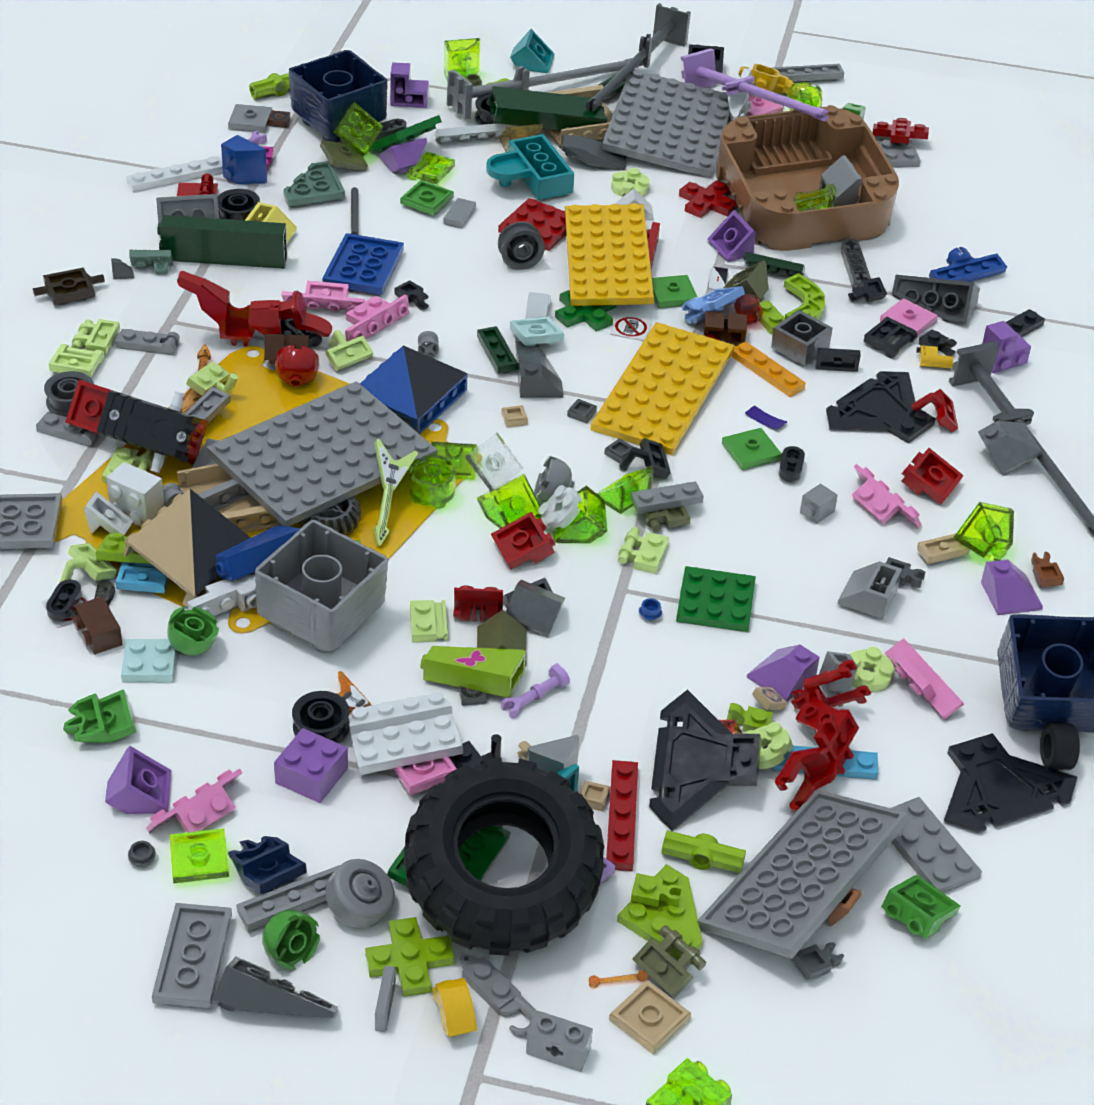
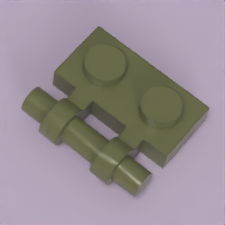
(672, 517)
(665, 969)

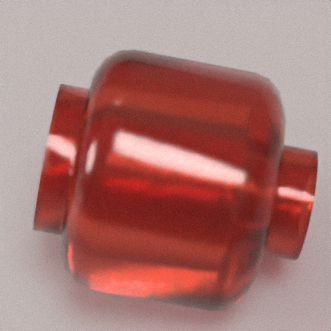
(750, 306)

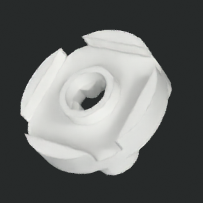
(560, 508)

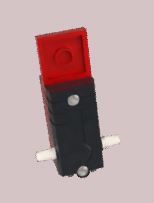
(138, 422)

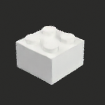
(135, 492)

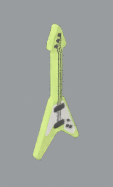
(391, 474)

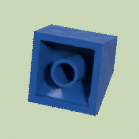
(243, 161)

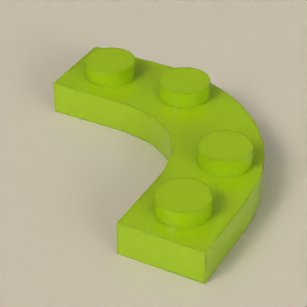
(809, 293)

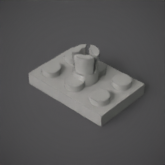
(190, 206)

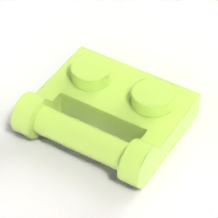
(76, 359)

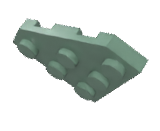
(314, 186)

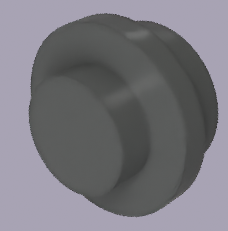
(141, 854)

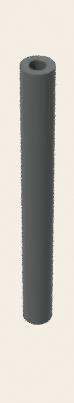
(355, 211)

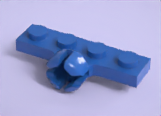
(966, 268)

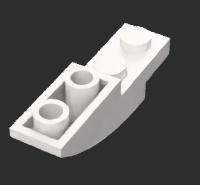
(739, 102)
(227, 595)

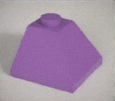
(403, 156)
(1009, 588)
(785, 670)
(139, 784)

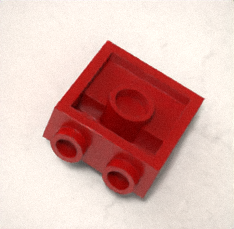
(931, 475)
(524, 541)

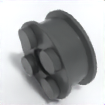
(516, 235)
(61, 389)

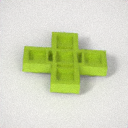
(410, 956)

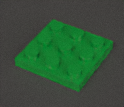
(406, 134)
(716, 599)

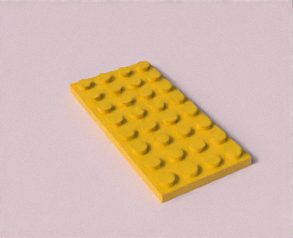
(608, 255)
(663, 387)

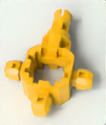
(769, 79)

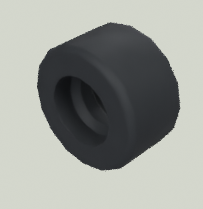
(1059, 746)

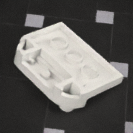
(404, 732)

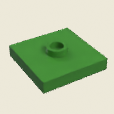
(427, 197)
(672, 290)
(751, 448)

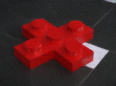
(900, 130)
(705, 199)

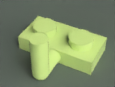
(347, 352)
(211, 376)
(85, 557)

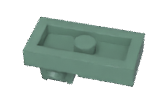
(159, 258)

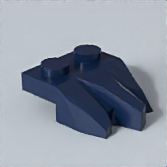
(266, 864)

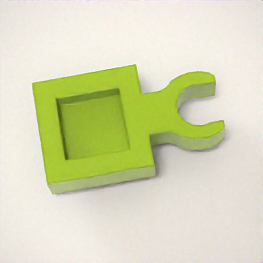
(650, 890)

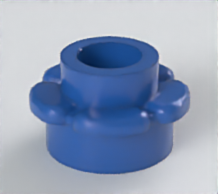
(650, 609)

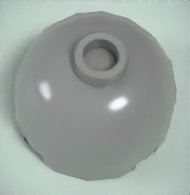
(553, 476)

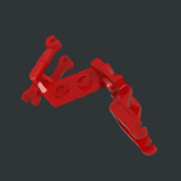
(833, 733)

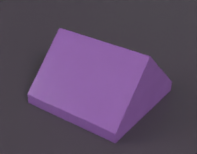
(733, 237)

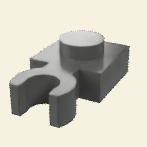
(913, 576)
(817, 962)

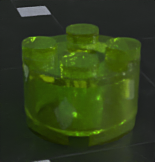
(432, 481)

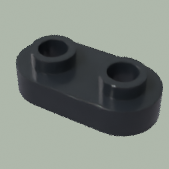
(791, 463)
(63, 600)

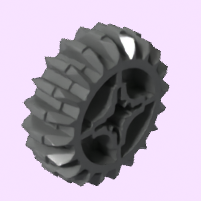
(340, 517)

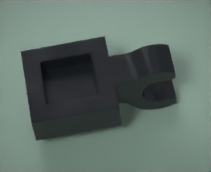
(871, 289)
(414, 293)
(935, 338)

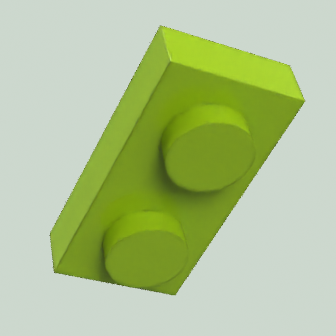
(771, 316)

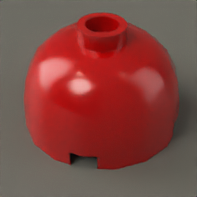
(297, 366)

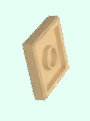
(650, 1016)

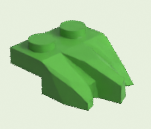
(101, 719)

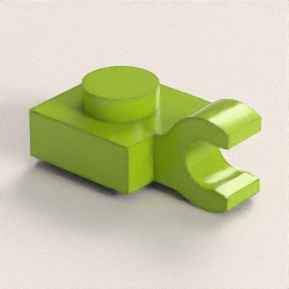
(750, 719)

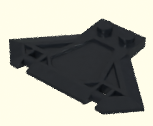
(882, 407)
(698, 760)
(1001, 786)

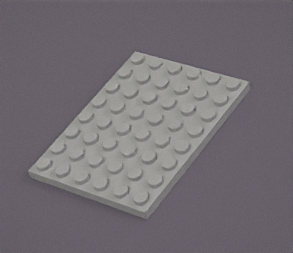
(668, 123)
(317, 452)

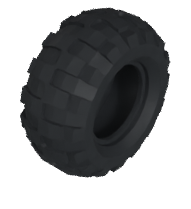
(493, 915)

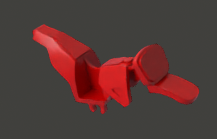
(259, 315)

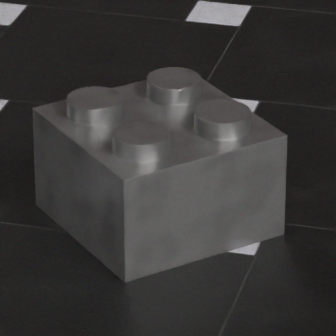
(801, 337)

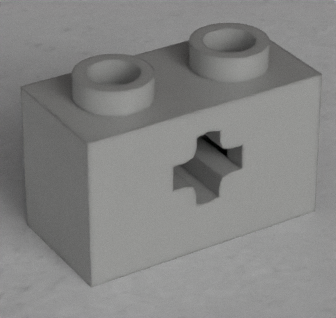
(559, 1041)

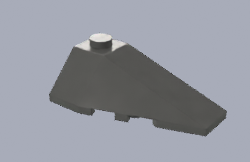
(946, 298)
(536, 374)
(251, 990)

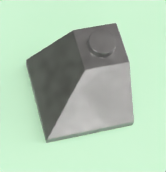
(1009, 444)

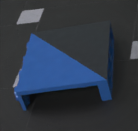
(416, 386)

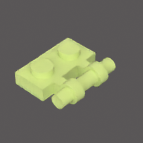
(97, 335)
(129, 456)
(650, 553)

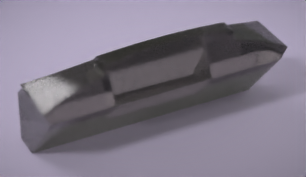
(106, 589)

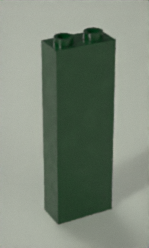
(535, 107)
(224, 241)

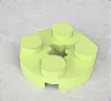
(626, 181)
(880, 664)
(777, 741)

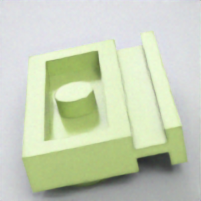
(428, 620)

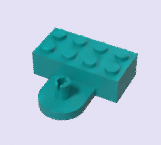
(536, 164)

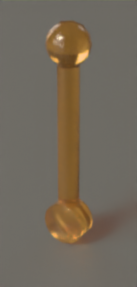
(595, 981)

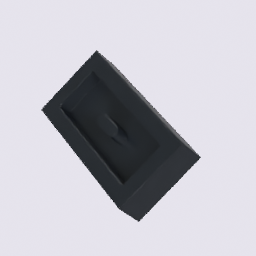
(1026, 322)
(837, 359)

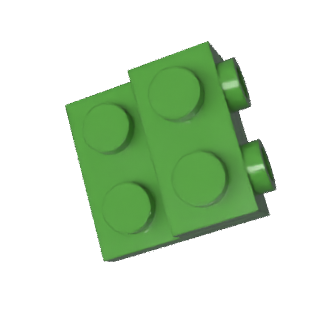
(919, 906)

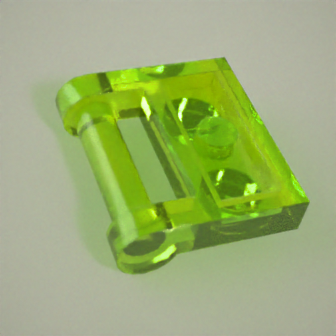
(436, 168)
(815, 199)

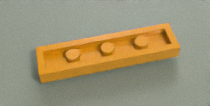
(768, 369)

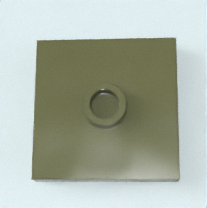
(343, 156)

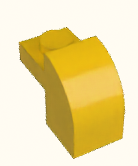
(455, 1006)

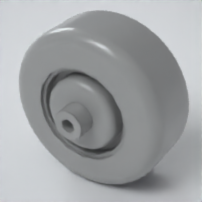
(360, 893)

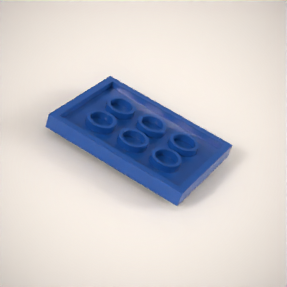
(364, 263)

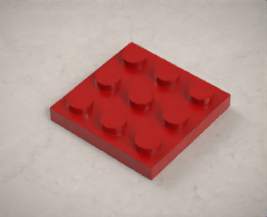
(544, 217)

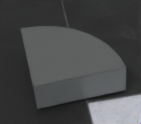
(121, 270)

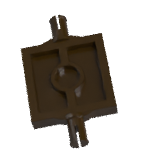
(68, 286)

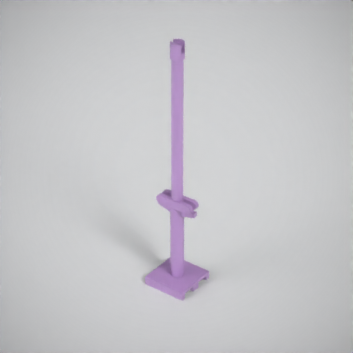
(700, 70)

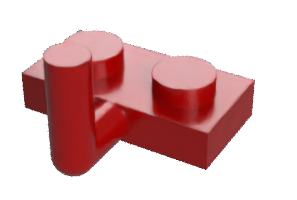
(943, 406)

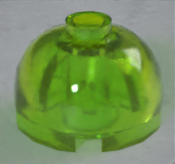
(806, 94)

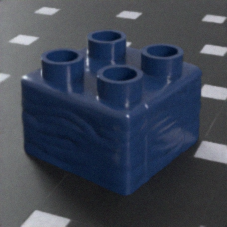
(329, 85)
(1047, 671)

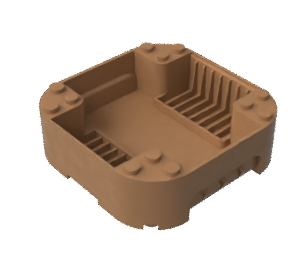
(784, 154)

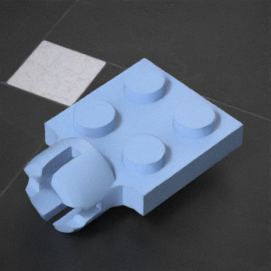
(711, 301)

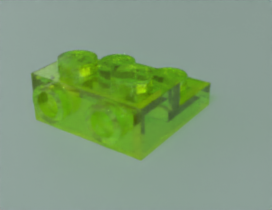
(691, 1086)

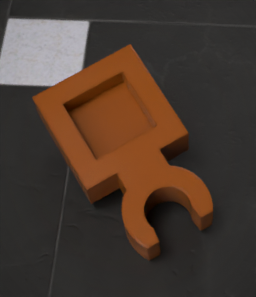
(1045, 572)

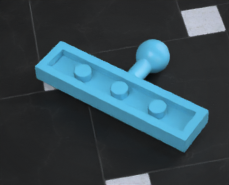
(862, 765)

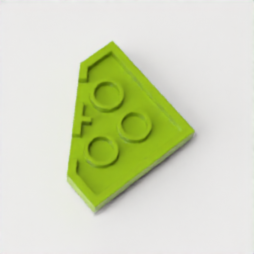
(648, 919)

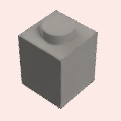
(818, 503)
(831, 662)

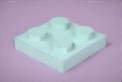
(536, 331)
(148, 661)

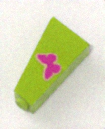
(478, 669)

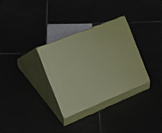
(502, 633)

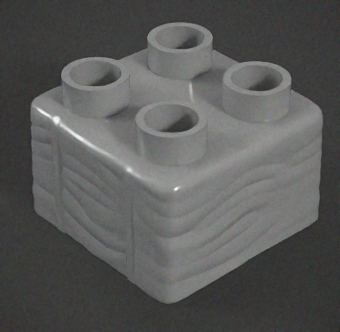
(321, 586)

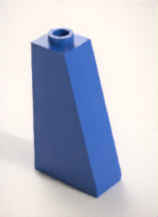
(249, 554)

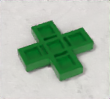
(593, 315)

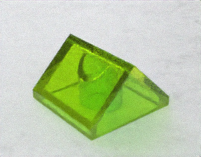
(456, 454)
(618, 493)

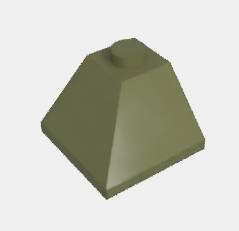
(753, 279)

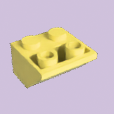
(271, 213)

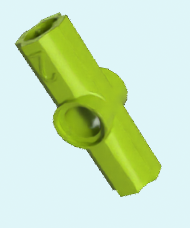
(274, 84)
(703, 851)

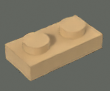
(941, 549)

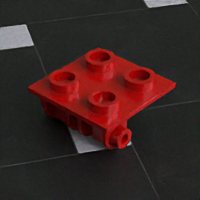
(205, 187)
(470, 598)

